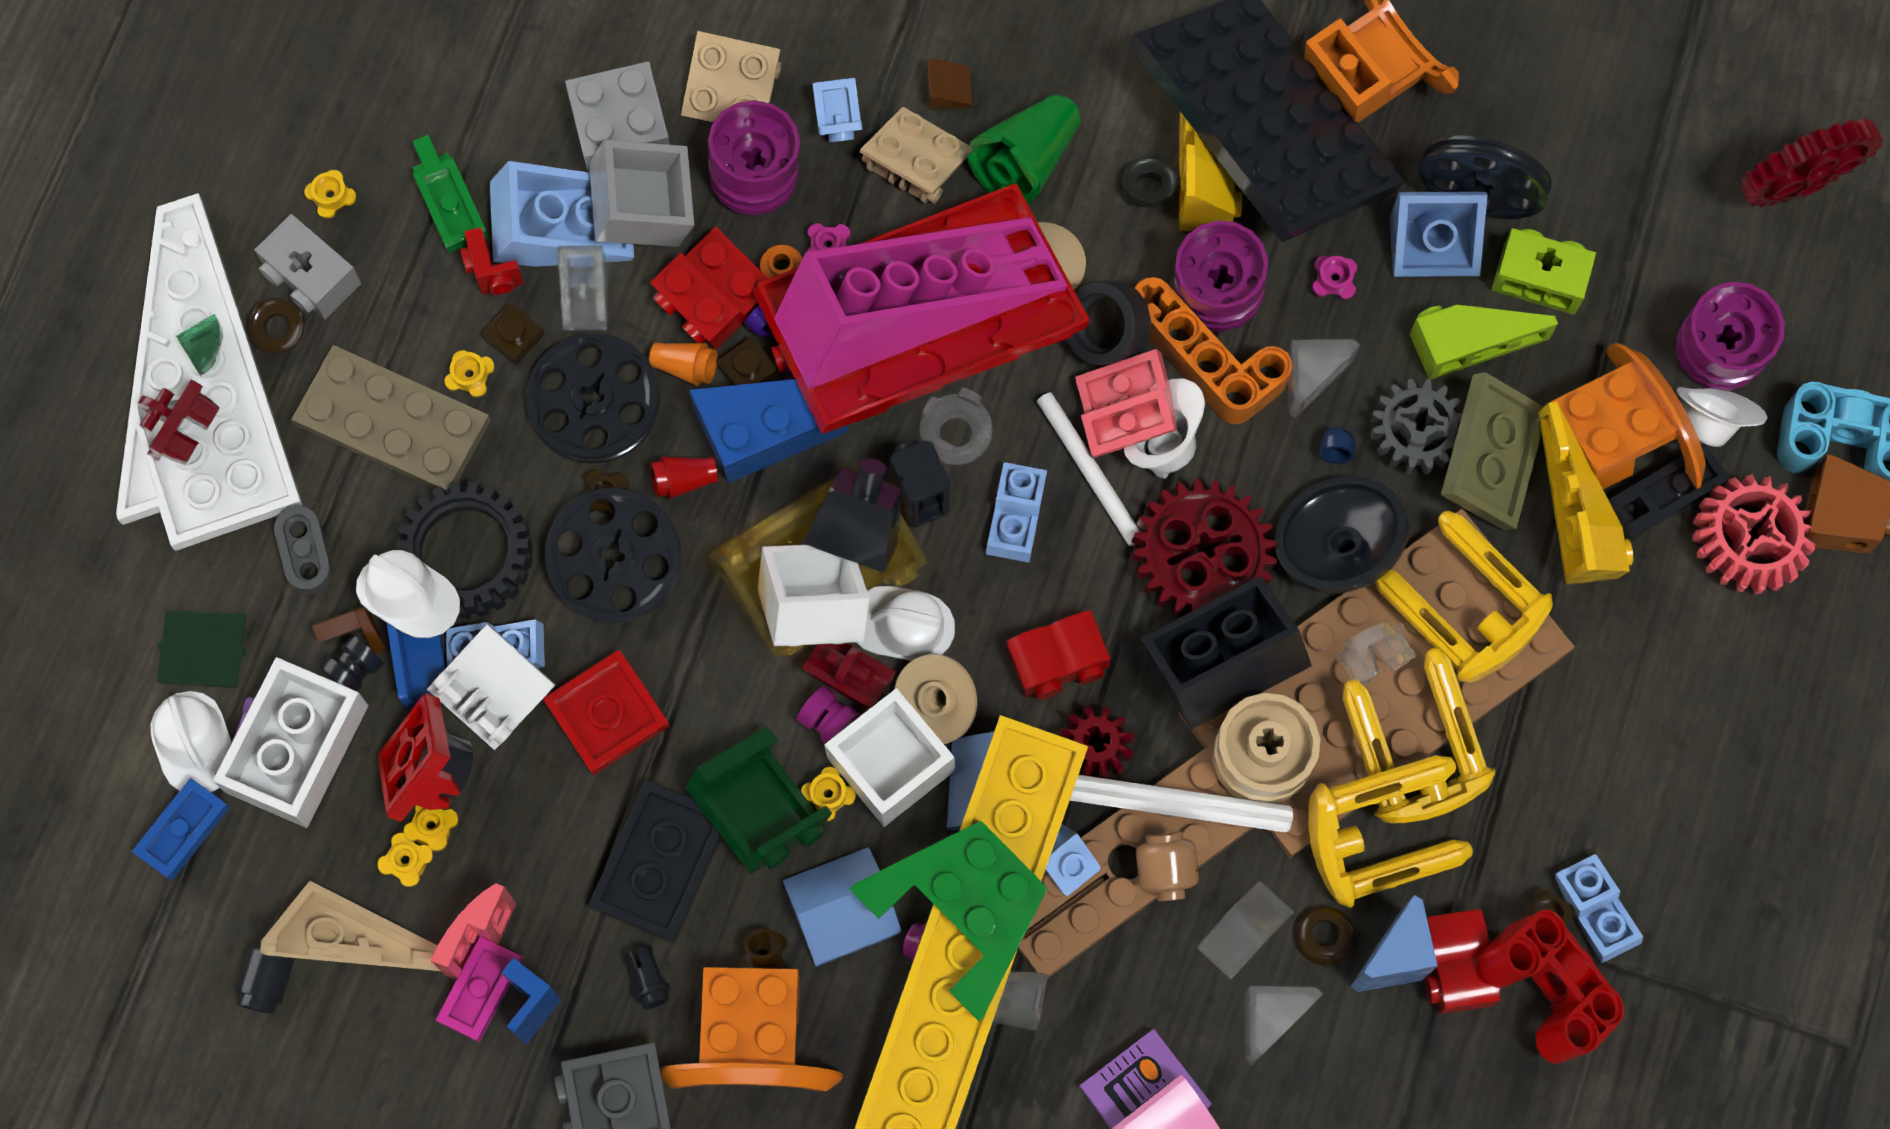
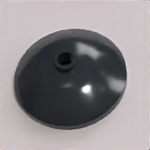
(1340, 517)

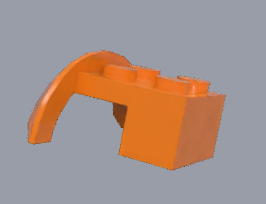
(1374, 60)
(1628, 417)
(749, 1033)

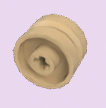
(1269, 722)

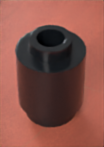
(263, 981)

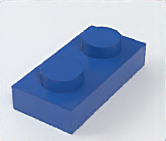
(181, 829)

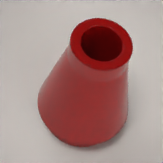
(681, 475)

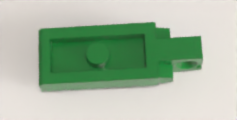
(445, 195)

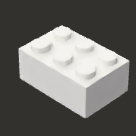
(291, 742)

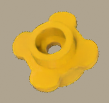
(325, 183)
(467, 361)
(829, 780)
(436, 837)
(409, 872)

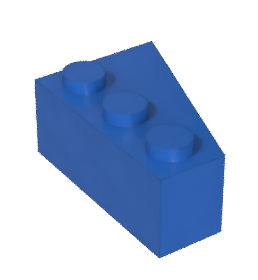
(757, 424)

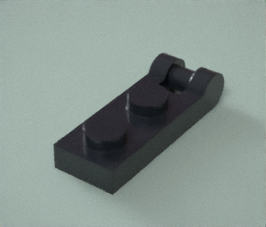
(1665, 494)

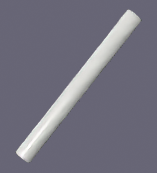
(1088, 467)

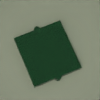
(201, 649)

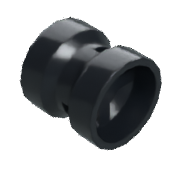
(343, 671)

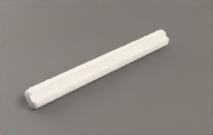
(1182, 803)

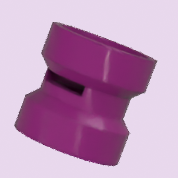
(826, 714)

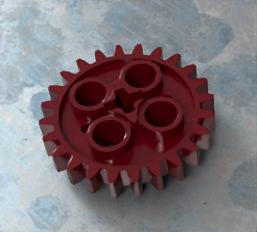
(1811, 162)
(1188, 515)

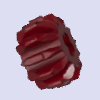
(1105, 732)

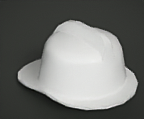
(1719, 413)
(1177, 448)
(408, 594)
(906, 623)
(190, 739)

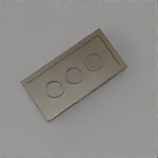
(391, 419)

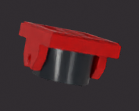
(434, 766)

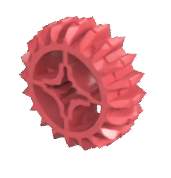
(1787, 549)

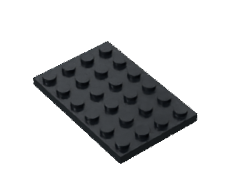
(1266, 115)

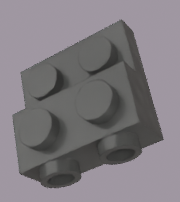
(614, 1090)

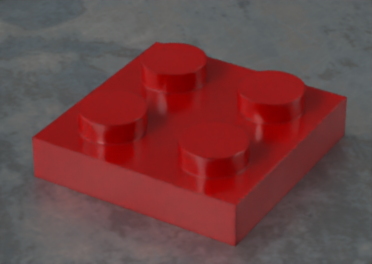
(606, 712)

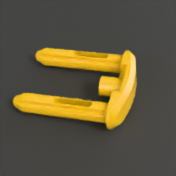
(1505, 638)
(1438, 798)
(1332, 845)

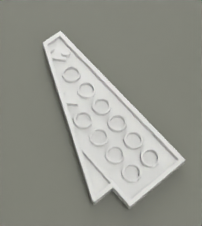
(240, 460)

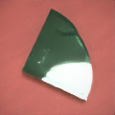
(202, 343)

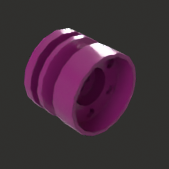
(748, 137)
(1226, 253)
(1742, 318)

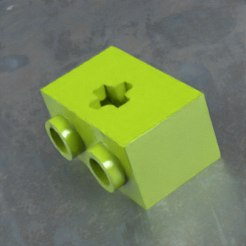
(1522, 274)

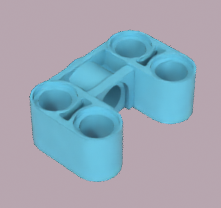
(1841, 417)

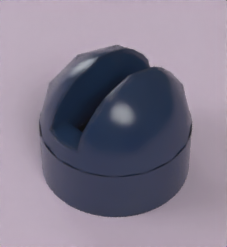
(1337, 446)

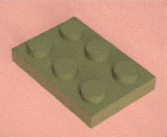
(1493, 452)

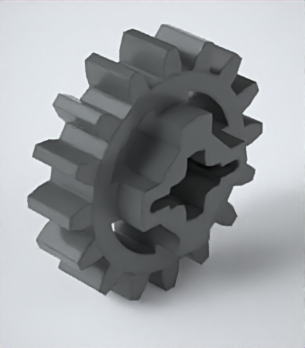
(1402, 425)

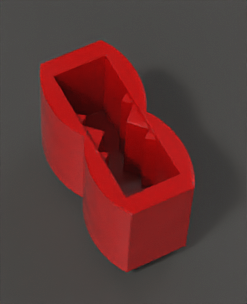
(1058, 655)
(1457, 980)

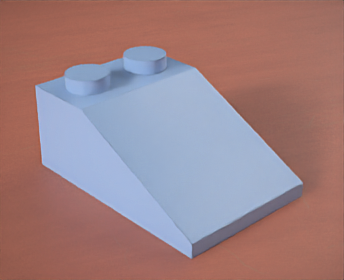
(544, 209)

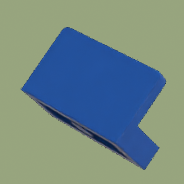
(415, 664)
(540, 1002)

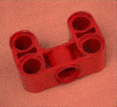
(1580, 996)

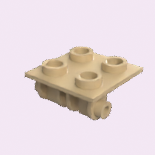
(728, 73)
(916, 152)

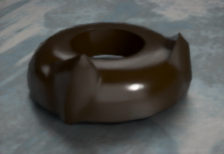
(264, 313)
(1316, 953)

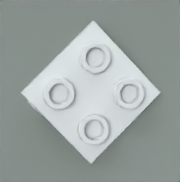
(491, 686)

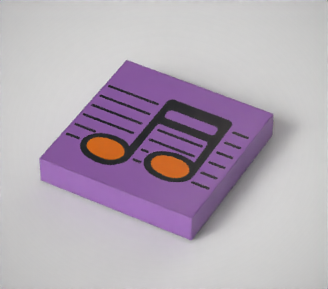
(1135, 1079)

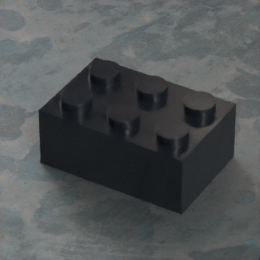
(1226, 652)

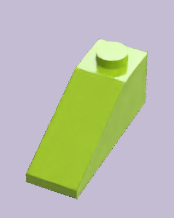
(1470, 335)

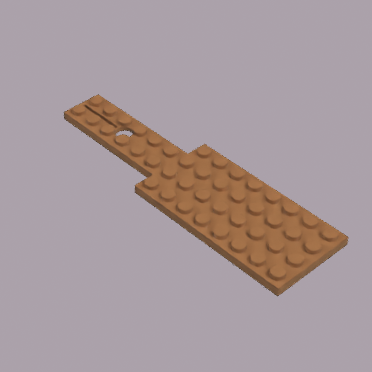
(1399, 698)

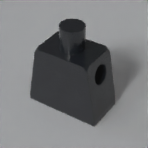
(859, 517)

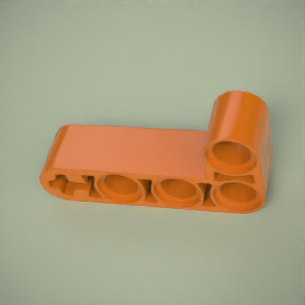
(1205, 346)

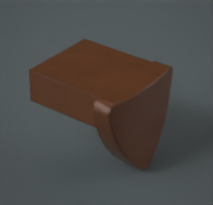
(348, 622)

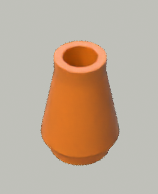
(687, 361)

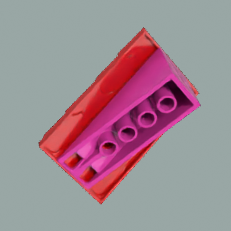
(919, 307)

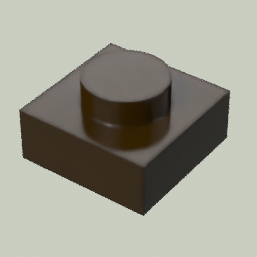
(513, 334)
(747, 364)

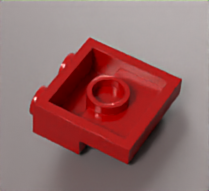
(709, 288)

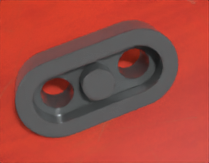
(303, 552)

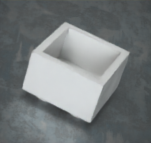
(811, 596)
(890, 757)

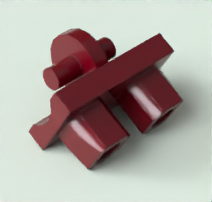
(169, 440)
(849, 672)

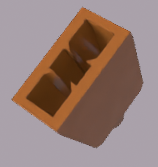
(1847, 507)

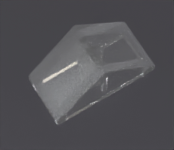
(583, 287)
(1315, 367)
(1245, 929)
(1022, 1000)
(1271, 1013)

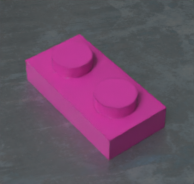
(478, 990)

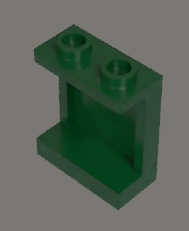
(756, 803)

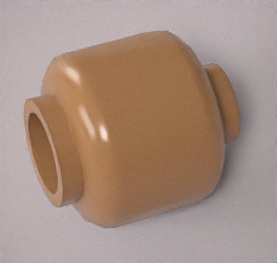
(1167, 865)

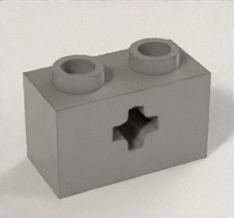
(296, 247)

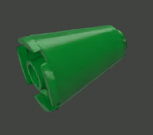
(1025, 147)

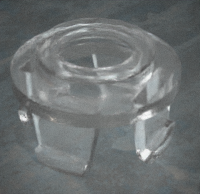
(965, 406)
(1388, 644)

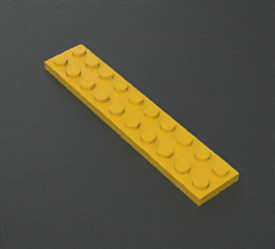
(932, 1035)

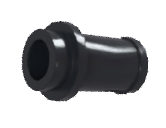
(647, 978)

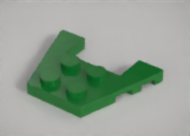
(978, 889)

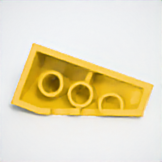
(1204, 184)
(1585, 521)

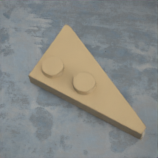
(337, 930)

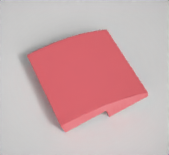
(1126, 403)
(483, 917)

